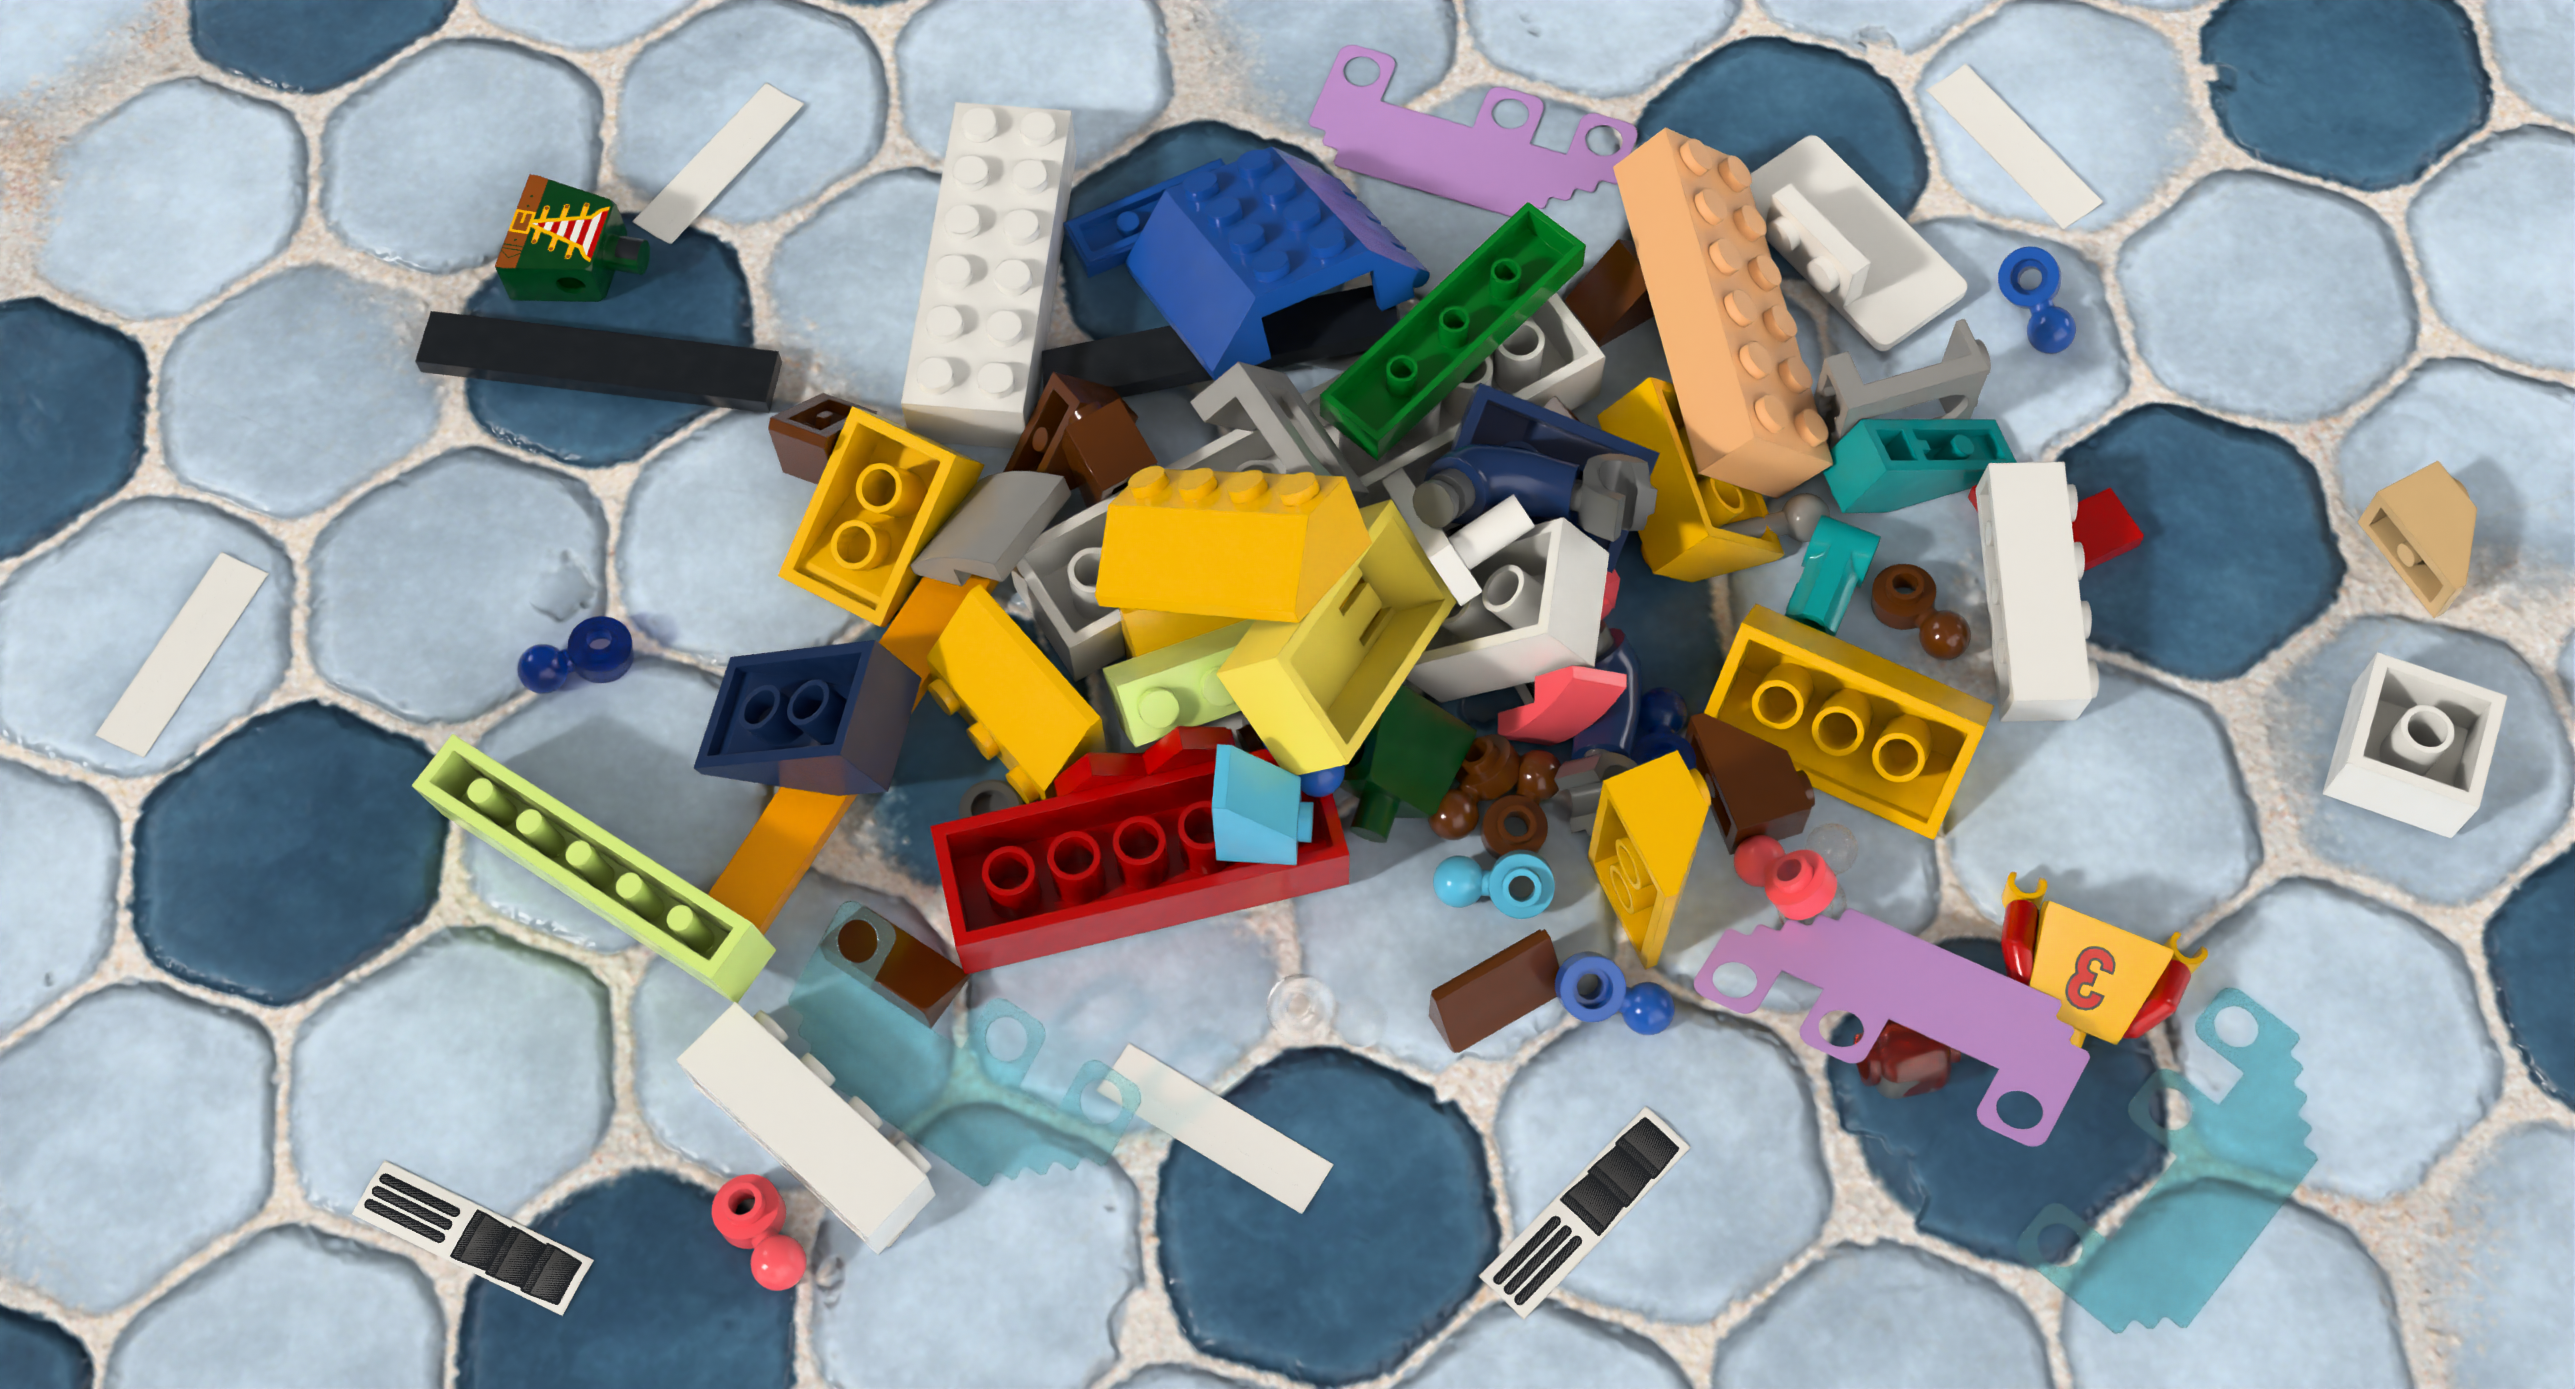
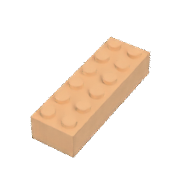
(1722, 316)

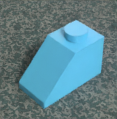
(1257, 810)

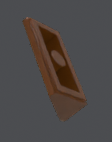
(911, 975)
(1495, 992)

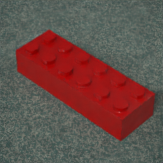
(1111, 867)

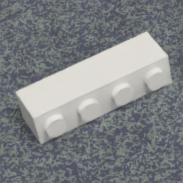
(2035, 592)
(808, 1126)

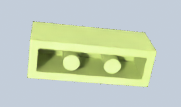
(1174, 685)

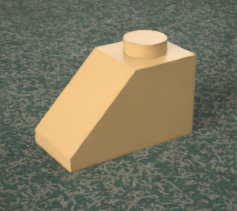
(2425, 533)

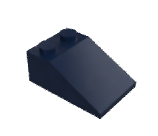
(1514, 422)
(811, 719)

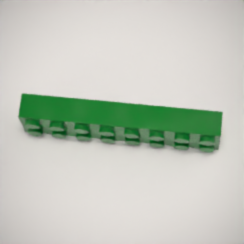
(1451, 331)

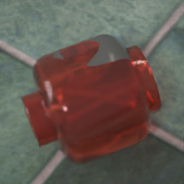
(1906, 1062)

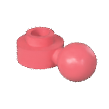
(1795, 882)
(777, 1258)

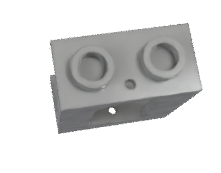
(1955, 381)
(1267, 400)

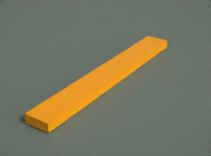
(801, 821)

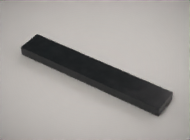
(1161, 360)
(599, 361)

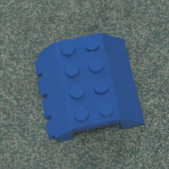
(1254, 243)

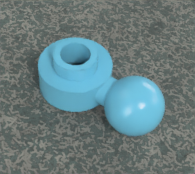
(1462, 881)

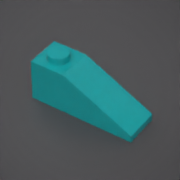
(1911, 461)

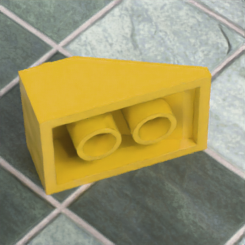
(875, 514)

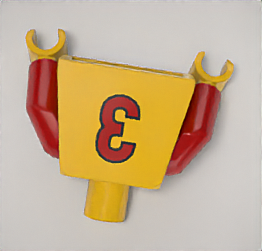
(2101, 974)

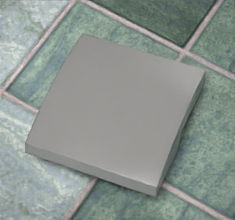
(992, 527)

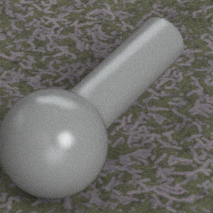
(1796, 519)

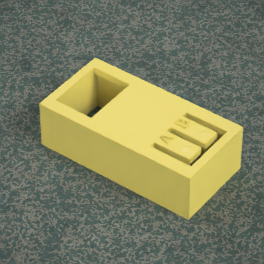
(1313, 682)

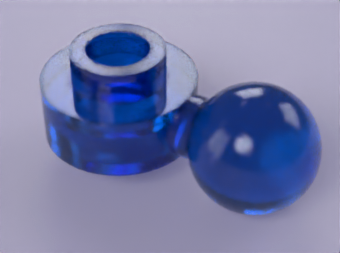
(546, 667)
(1662, 716)

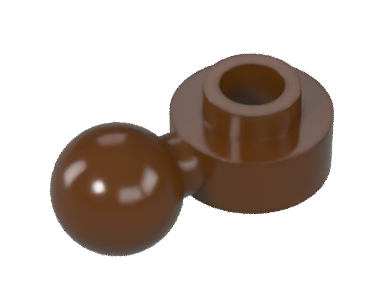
(1941, 632)
(1485, 774)
(1534, 785)

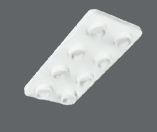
(1852, 244)

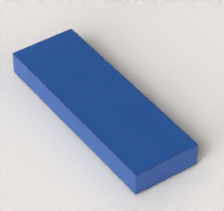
(1108, 233)

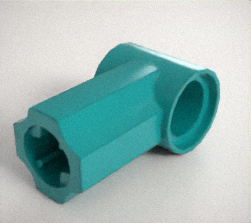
(1833, 569)

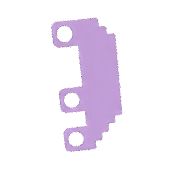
(1463, 163)
(1901, 978)

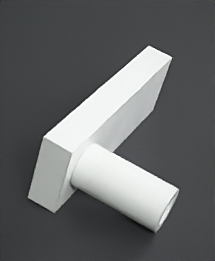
(1467, 547)

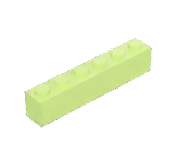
(595, 868)

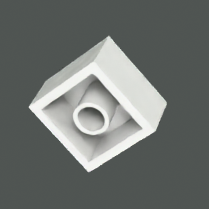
(2415, 745)

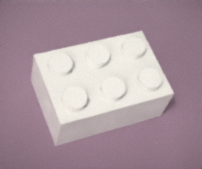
(1531, 619)

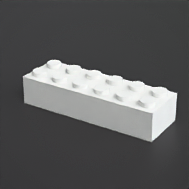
(990, 275)

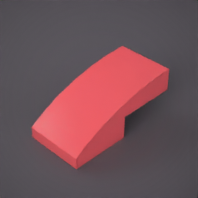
(1563, 705)

